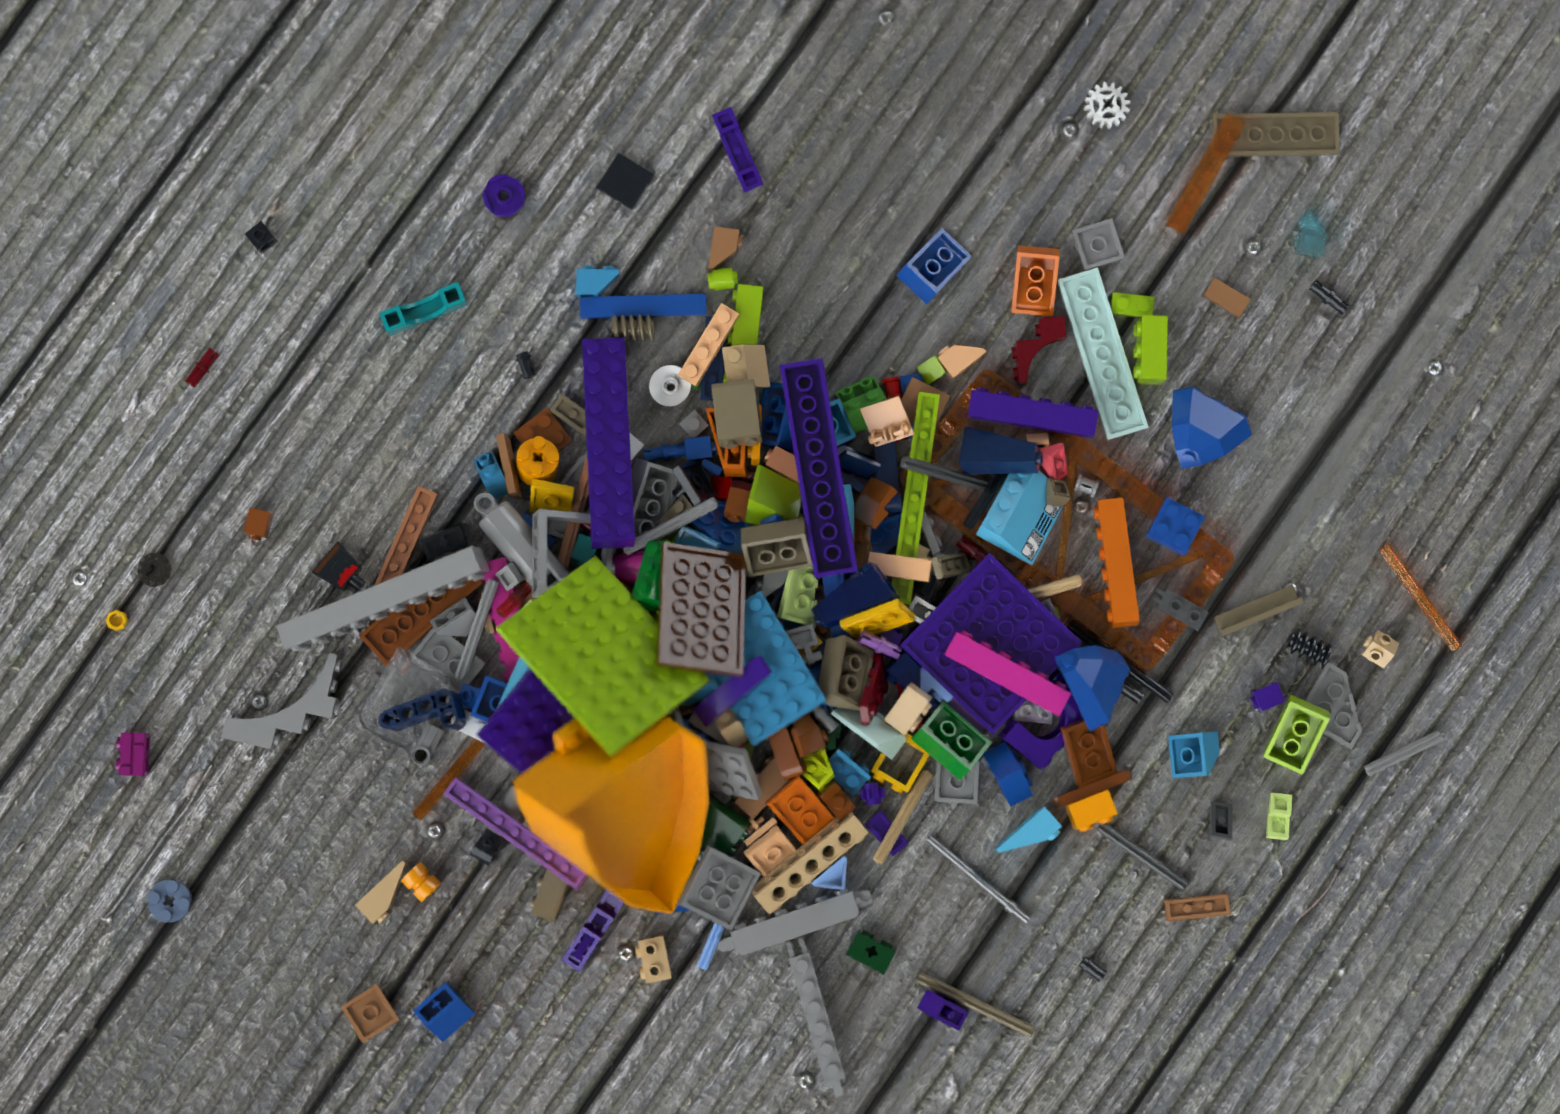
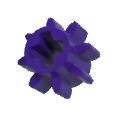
(872, 793)

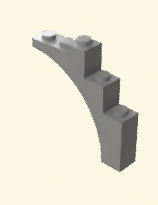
(317, 701)

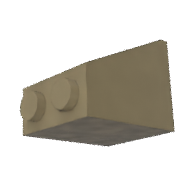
(737, 413)

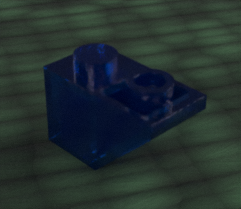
(903, 672)

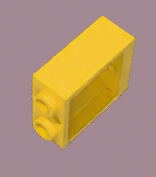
(896, 785)

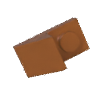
(836, 800)

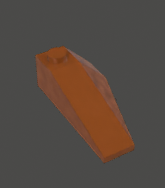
(808, 735)

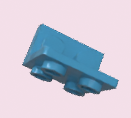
(847, 772)

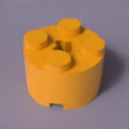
(537, 460)

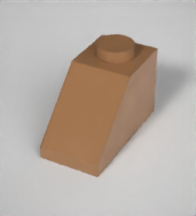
(724, 246)

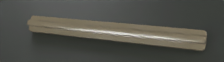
(976, 1004)

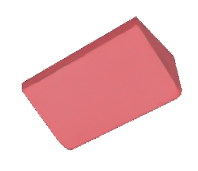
(1054, 461)

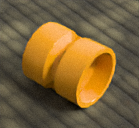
(421, 881)

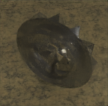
(144, 569)

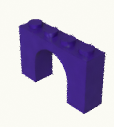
(1040, 749)

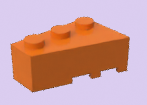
(732, 460)

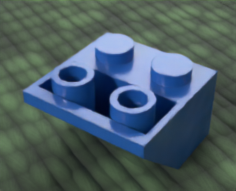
(444, 1011)

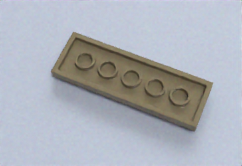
(1284, 134)

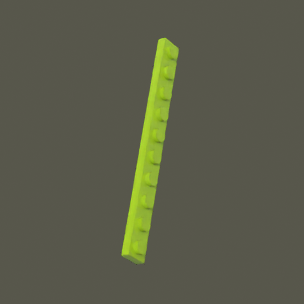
(916, 488)

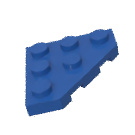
(721, 529)

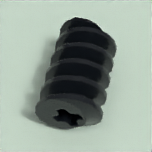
(1308, 647)

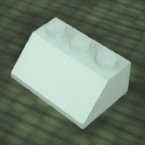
(878, 733)

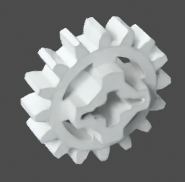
(1101, 99)

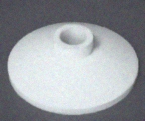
(662, 379)

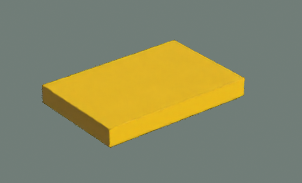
(878, 619)

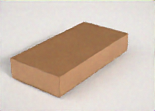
(1226, 297)

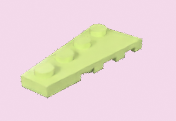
(799, 597)

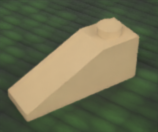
(381, 897)

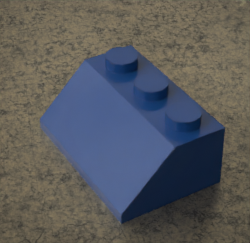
(774, 419)

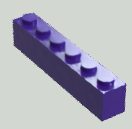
(1032, 414)

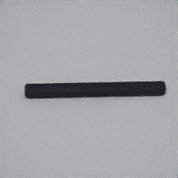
(1135, 672)

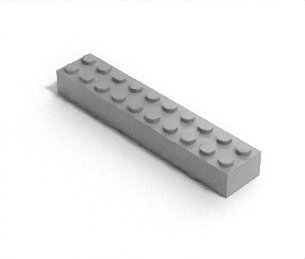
(383, 598)

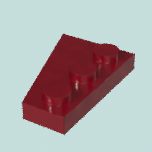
(874, 692)

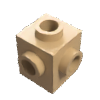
(1380, 648)

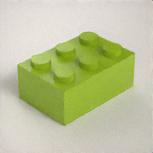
(1150, 350)
(1296, 734)

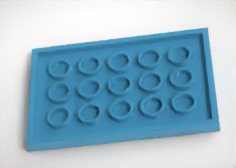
(789, 688)

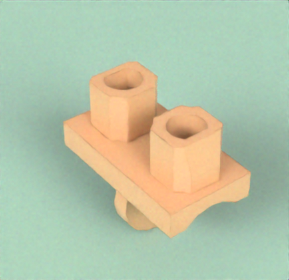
(760, 831)

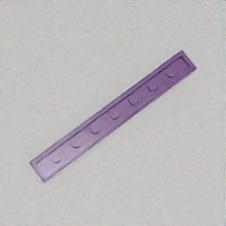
(514, 832)

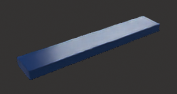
(643, 305)

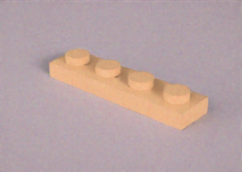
(709, 345)

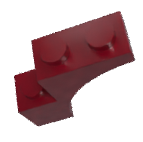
(1049, 331)

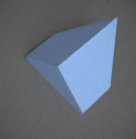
(834, 876)

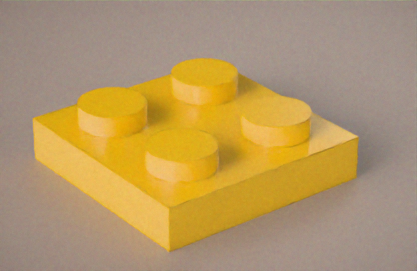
(551, 496)

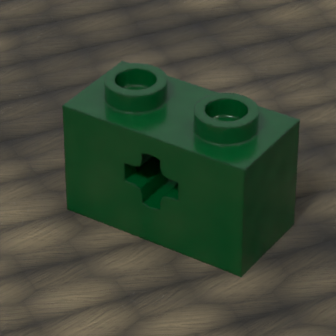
(877, 962)

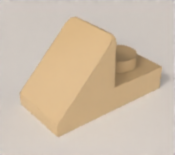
(731, 729)

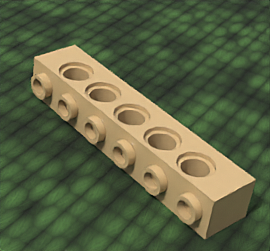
(797, 862)

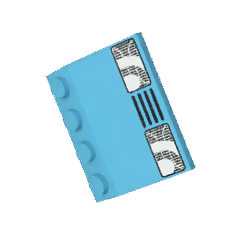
(1020, 517)

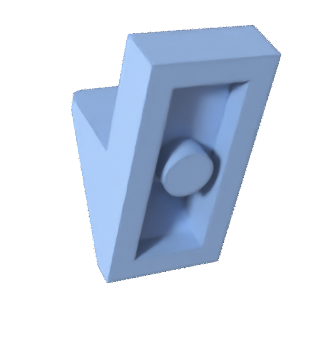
(928, 683)

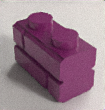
(133, 754)

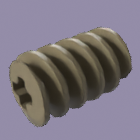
(633, 328)

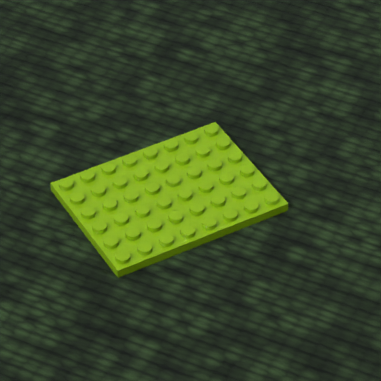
(599, 655)

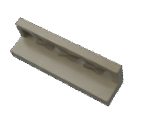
(1257, 610)

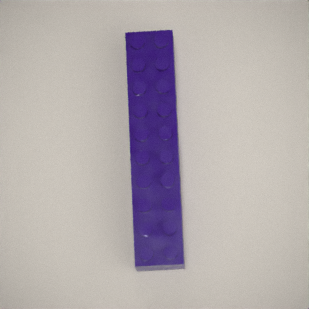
(608, 443)
(818, 468)

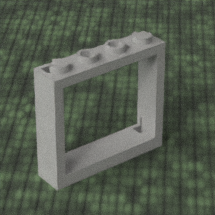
(539, 546)

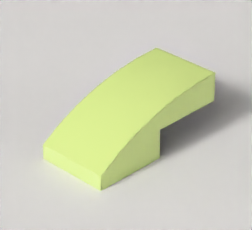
(1279, 816)

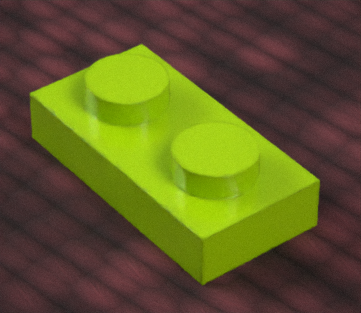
(1131, 305)

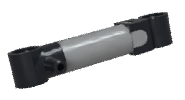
(490, 841)

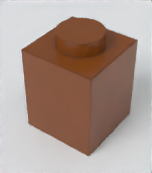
(736, 504)
(258, 524)

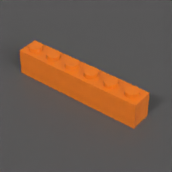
(1117, 563)

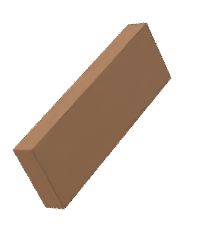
(509, 466)
(1197, 907)

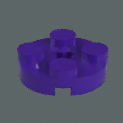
(500, 207)

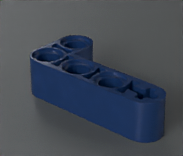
(888, 473)
(421, 714)

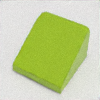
(931, 370)

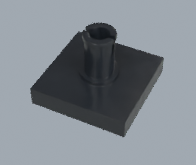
(693, 483)

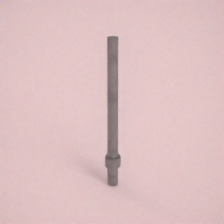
(1010, 906)

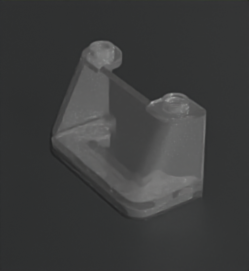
(401, 681)

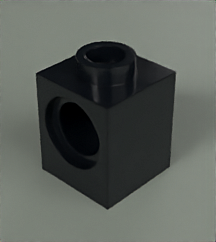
(261, 237)

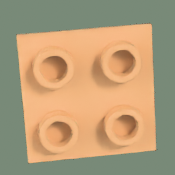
(886, 421)

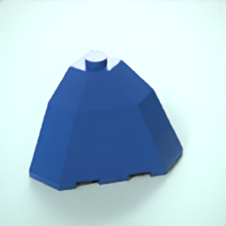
(1204, 427)
(1094, 680)

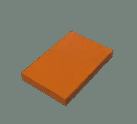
(800, 809)

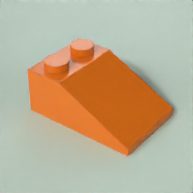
(1035, 280)

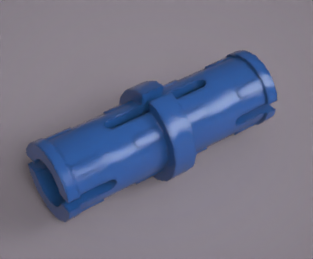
(664, 452)

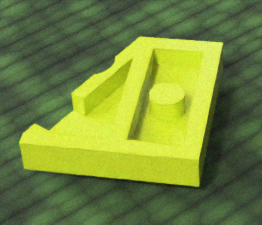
(818, 769)

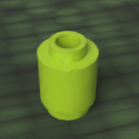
(722, 279)

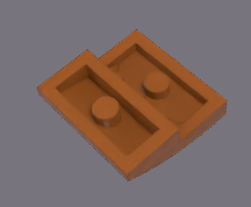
(871, 502)

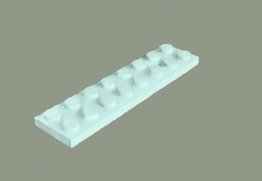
(1102, 354)

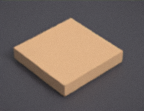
(770, 851)

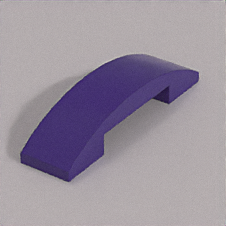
(737, 149)

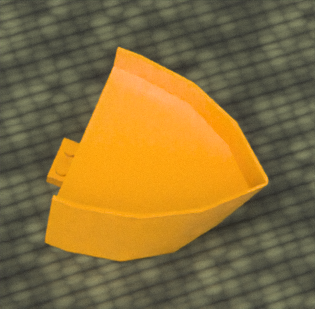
(626, 816)

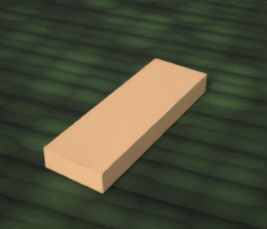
(902, 566)

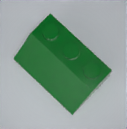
(648, 580)
(951, 740)

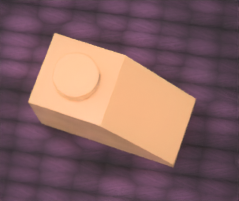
(959, 358)

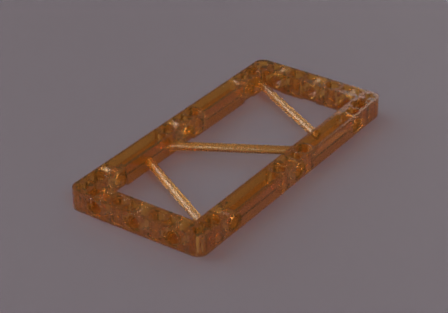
(1134, 493)

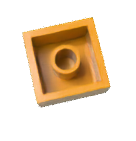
(1091, 810)

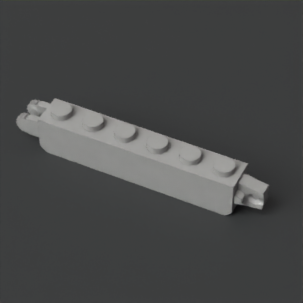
(795, 923)
(817, 1017)

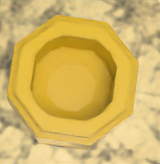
(117, 620)

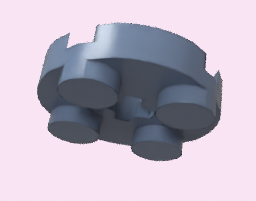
(157, 899)

